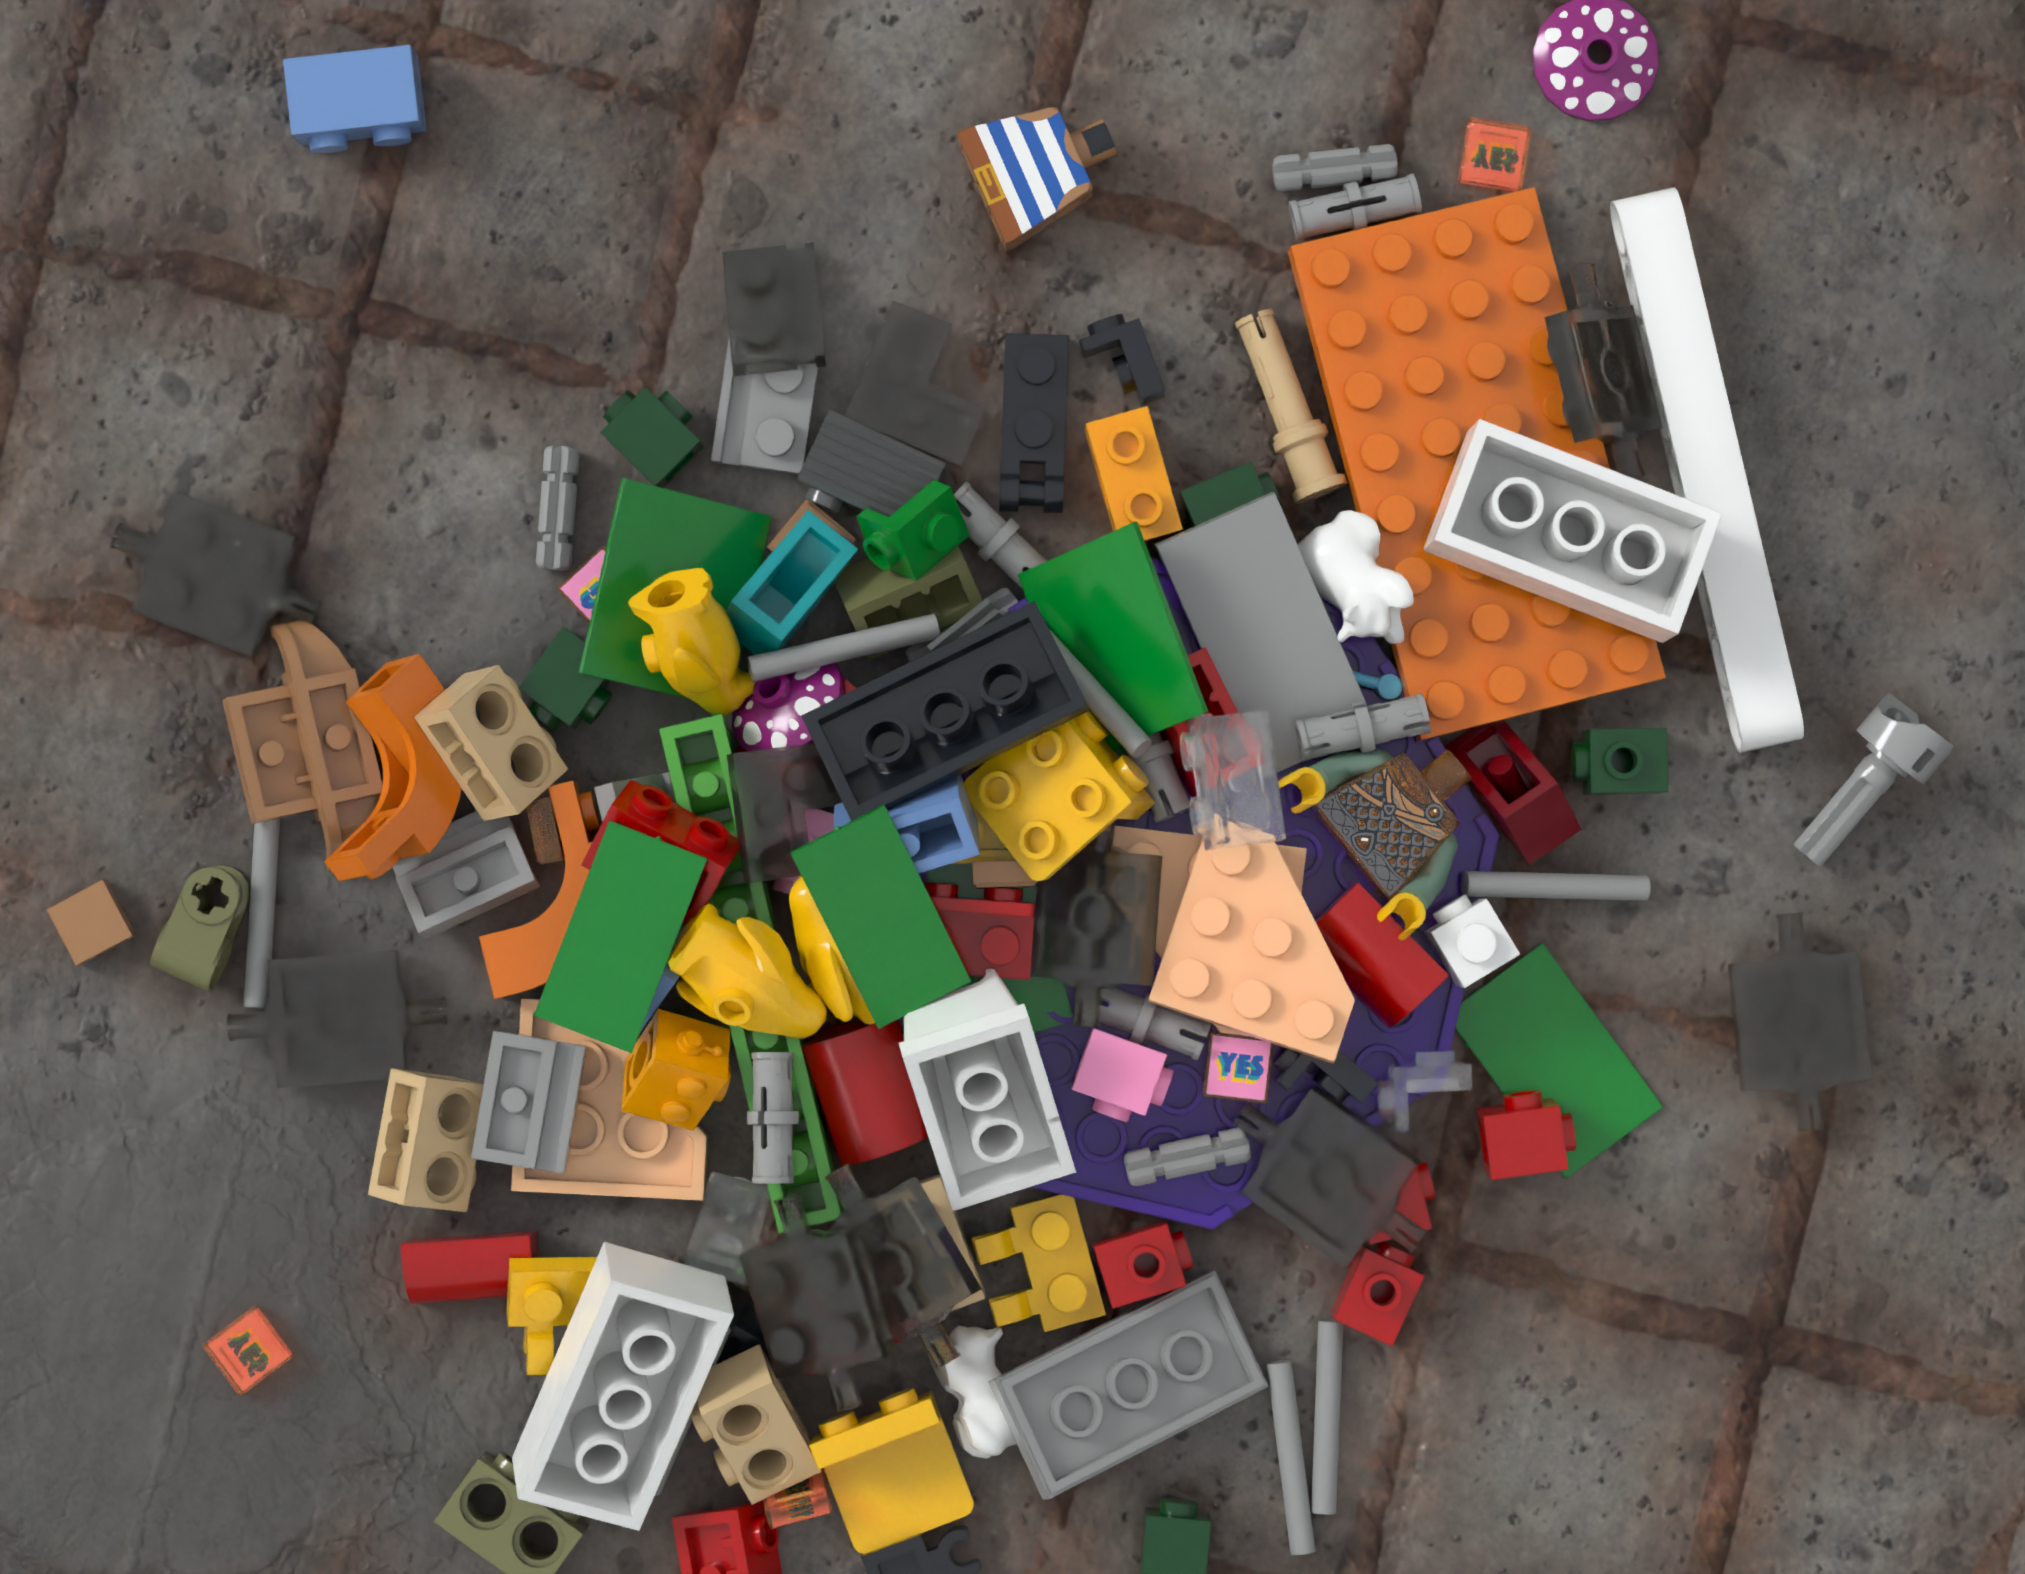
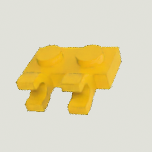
(1055, 1261)
(544, 1296)

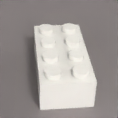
(1572, 531)
(622, 1386)

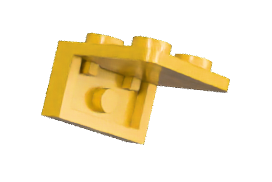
(1057, 794)
(892, 1470)

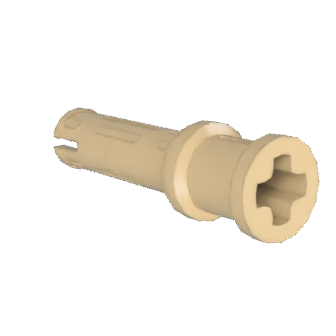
(1298, 435)

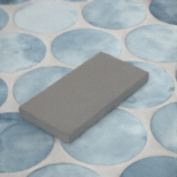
(1261, 619)
(1128, 1384)

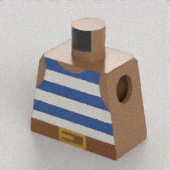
(1032, 169)

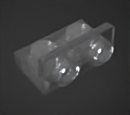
(1233, 780)

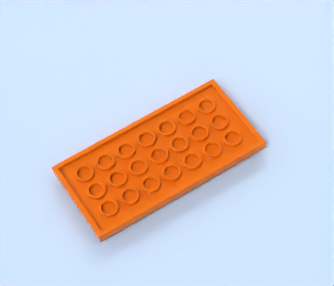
(1414, 344)

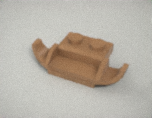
(303, 743)

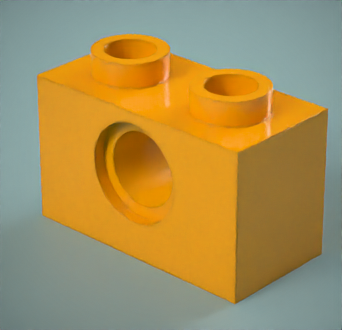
(1133, 474)

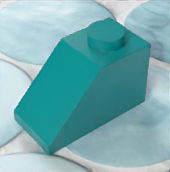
(789, 585)

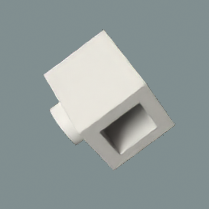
(1470, 940)

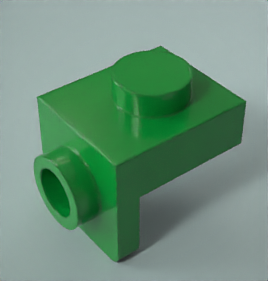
(916, 533)

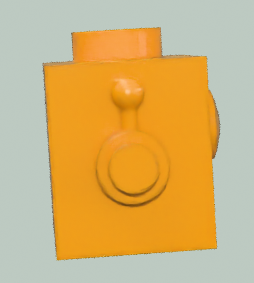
(677, 1070)

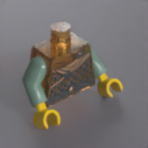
(1388, 822)

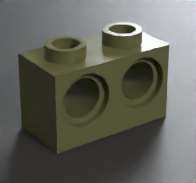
(502, 1536)

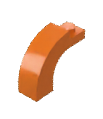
(417, 786)
(524, 955)

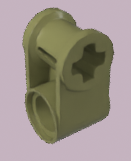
(200, 938)

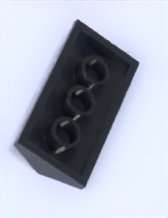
(945, 712)

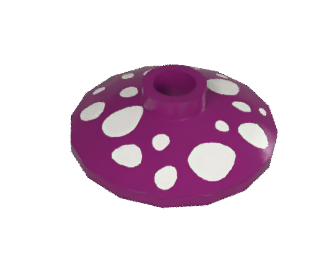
(1577, 83)
(775, 708)

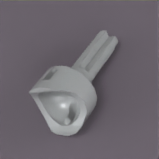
(1896, 747)

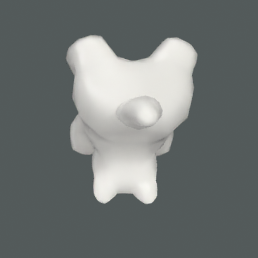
(1346, 575)
(979, 1419)

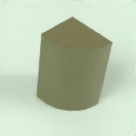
(887, 597)

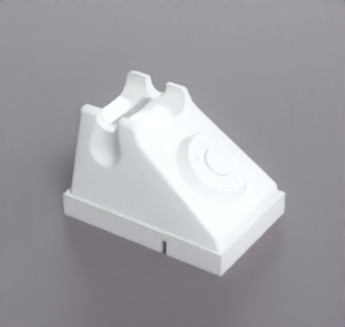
(984, 1093)

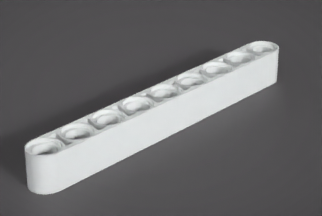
(1707, 467)

